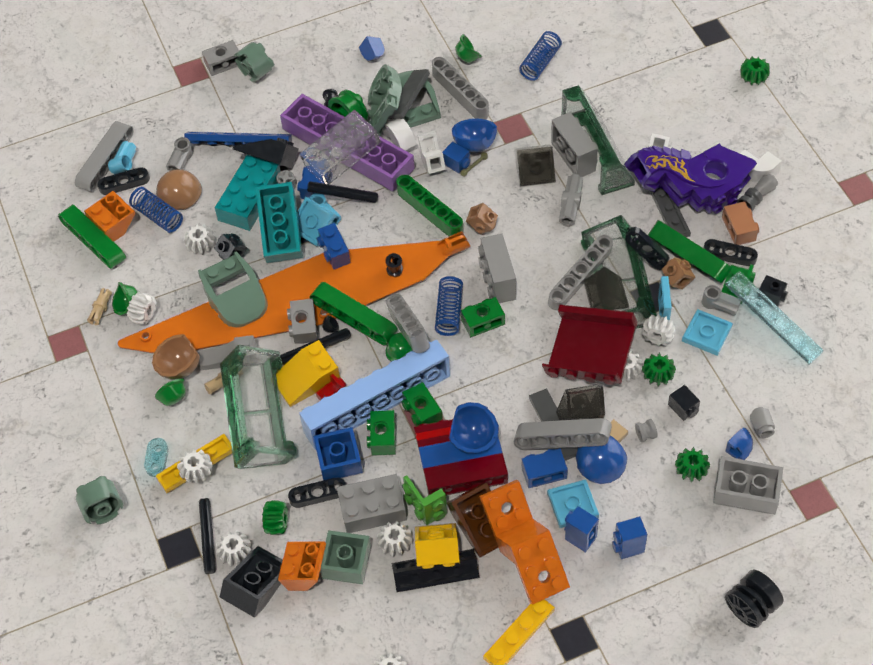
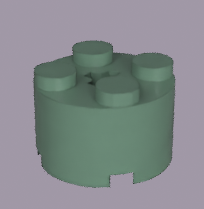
(254, 61)
(98, 500)

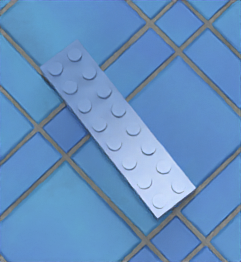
(375, 392)

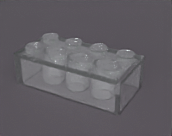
(340, 147)

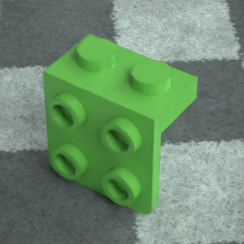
(427, 509)

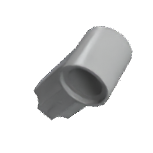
(180, 154)
(720, 301)

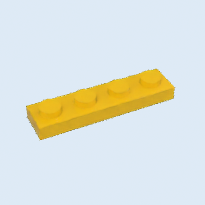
(216, 449)
(519, 633)

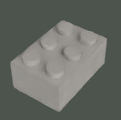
(574, 144)
(497, 268)
(748, 485)
(371, 503)

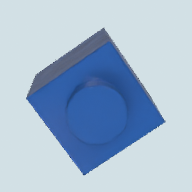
(456, 157)

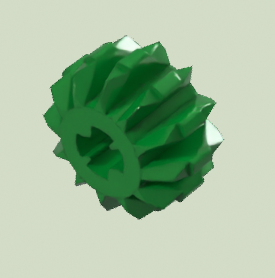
(755, 70)
(658, 369)
(699, 467)
(275, 517)

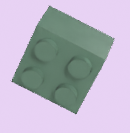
(345, 557)

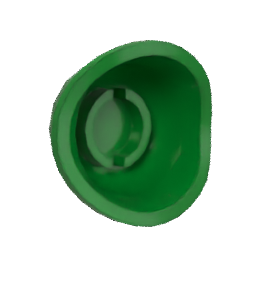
(466, 50)
(122, 297)
(397, 347)
(171, 392)

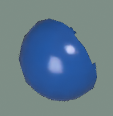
(474, 134)
(473, 428)
(602, 463)

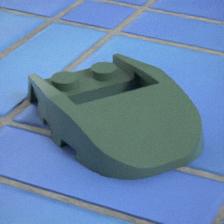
(383, 97)
(423, 113)
(240, 304)

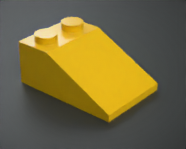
(306, 373)
(436, 545)

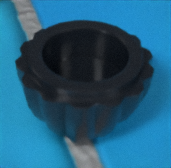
(330, 324)

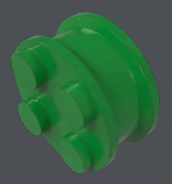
(347, 102)

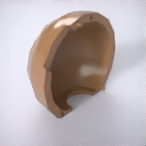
(179, 189)
(175, 358)

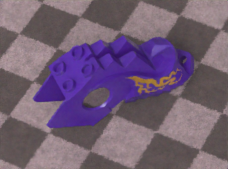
(686, 177)

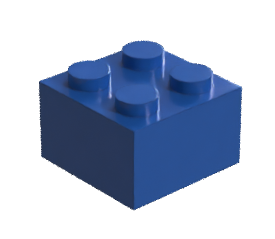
(338, 454)

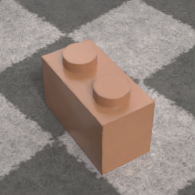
(740, 223)

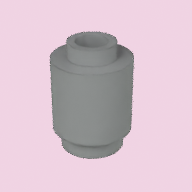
(762, 422)

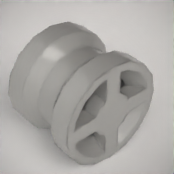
(286, 176)
(646, 430)

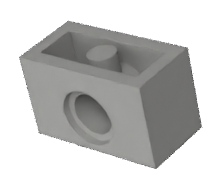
(220, 58)
(299, 311)

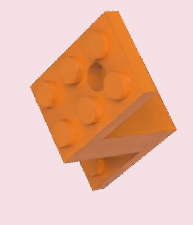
(524, 542)

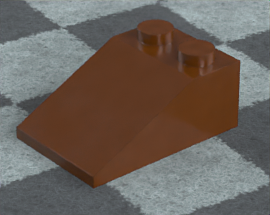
(472, 519)

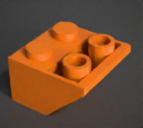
(111, 215)
(301, 565)

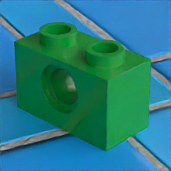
(477, 324)
(420, 396)
(381, 443)

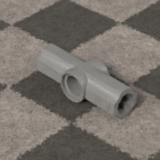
(571, 200)

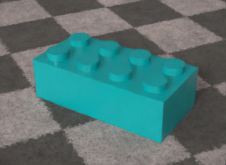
(239, 200)
(279, 222)

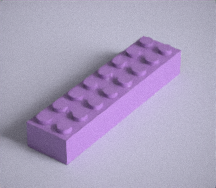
(311, 120)

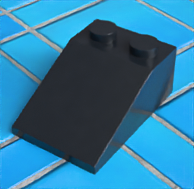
(278, 152)
(252, 582)

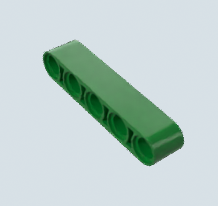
(429, 205)
(91, 236)
(690, 251)
(353, 313)

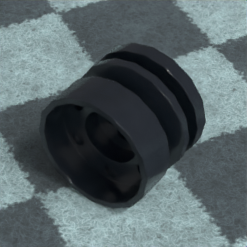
(754, 598)

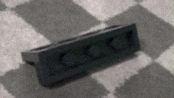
(410, 576)

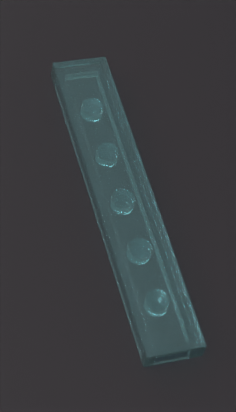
(774, 317)

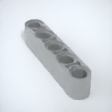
(460, 88)
(97, 164)
(583, 264)
(407, 323)
(563, 434)

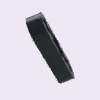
(135, 173)
(645, 240)
(742, 260)
(301, 490)

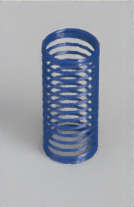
(534, 67)
(143, 201)
(446, 320)

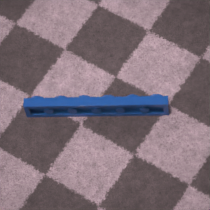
(231, 138)

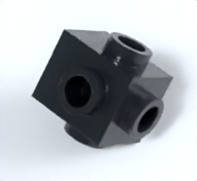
(228, 244)

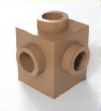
(482, 218)
(678, 272)

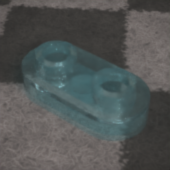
(155, 458)

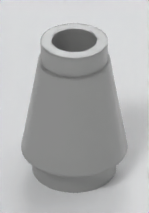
(766, 184)

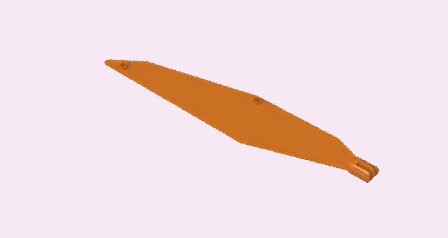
(362, 280)

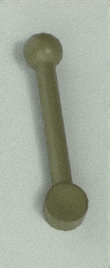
(484, 156)

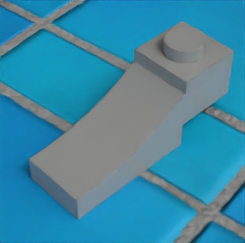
(214, 356)

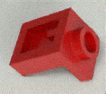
(331, 388)

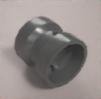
(751, 198)

